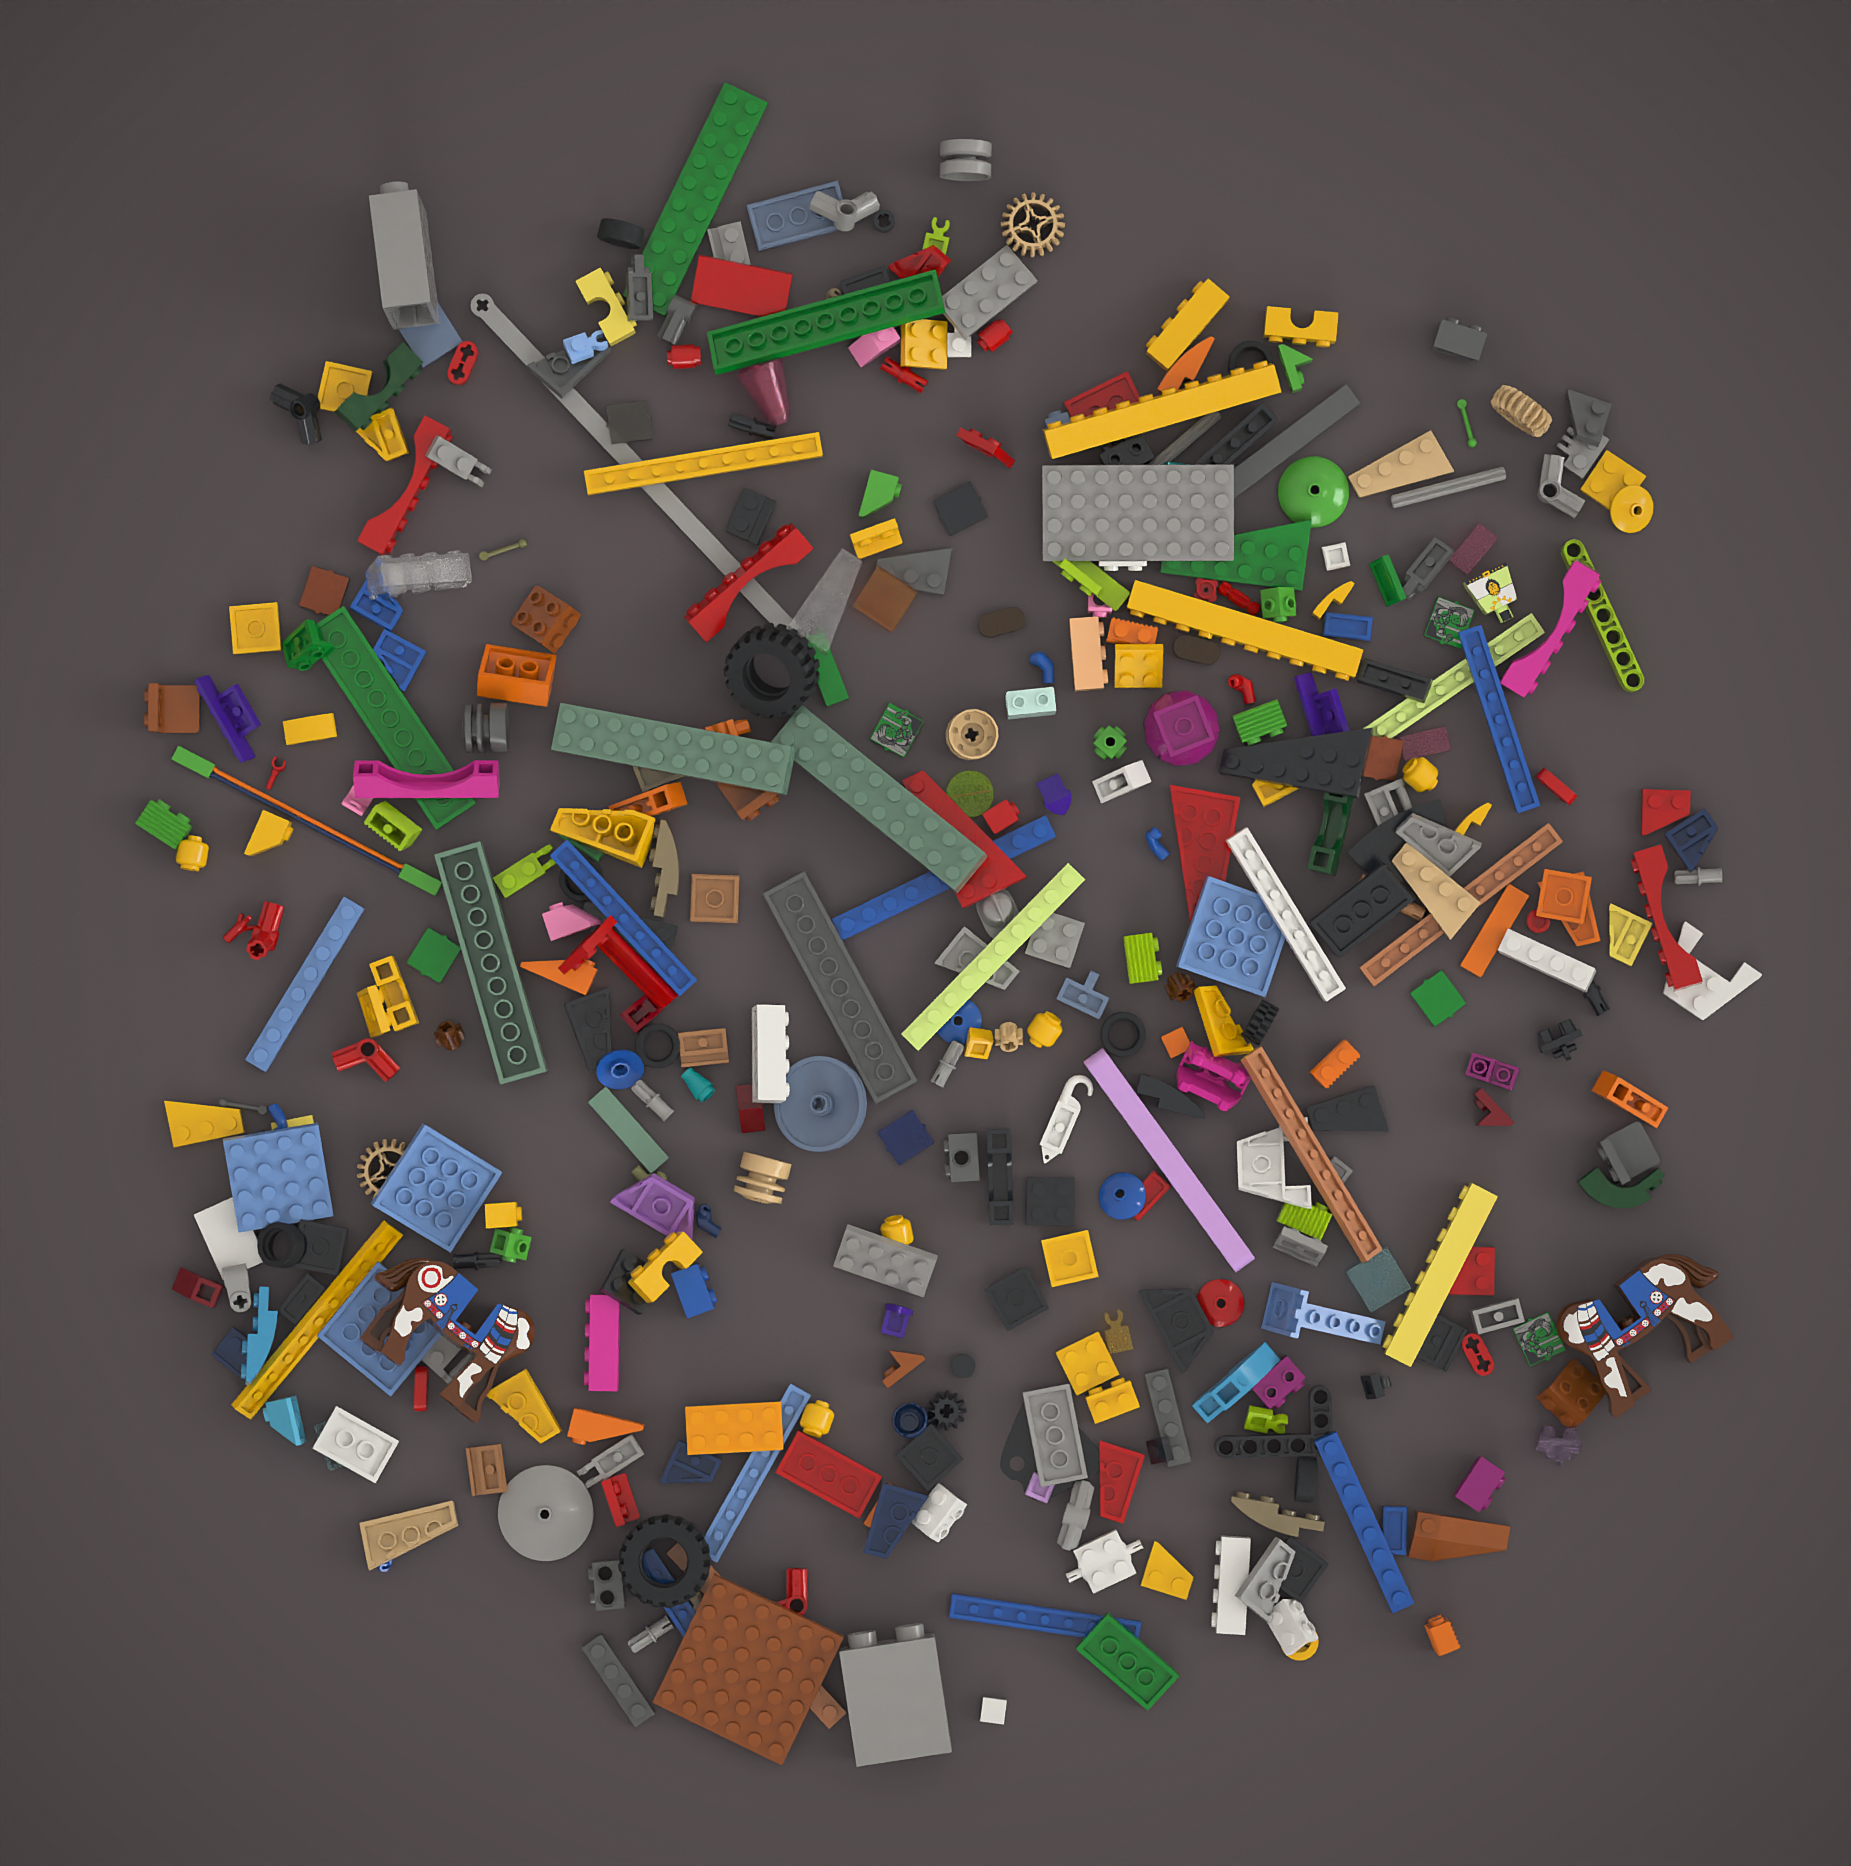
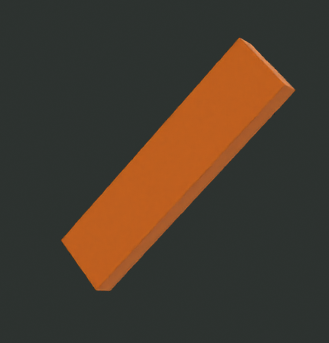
(1494, 930)

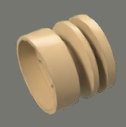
(978, 722)
(762, 1178)

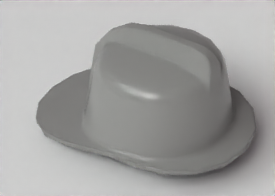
(997, 912)

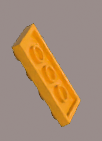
(734, 1428)

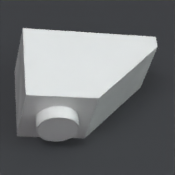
(1121, 781)

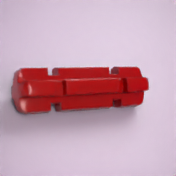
(1239, 598)

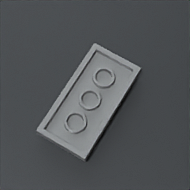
(987, 291)
(885, 1260)
(1054, 1435)

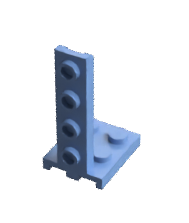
(1289, 1311)

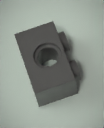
(962, 1142)

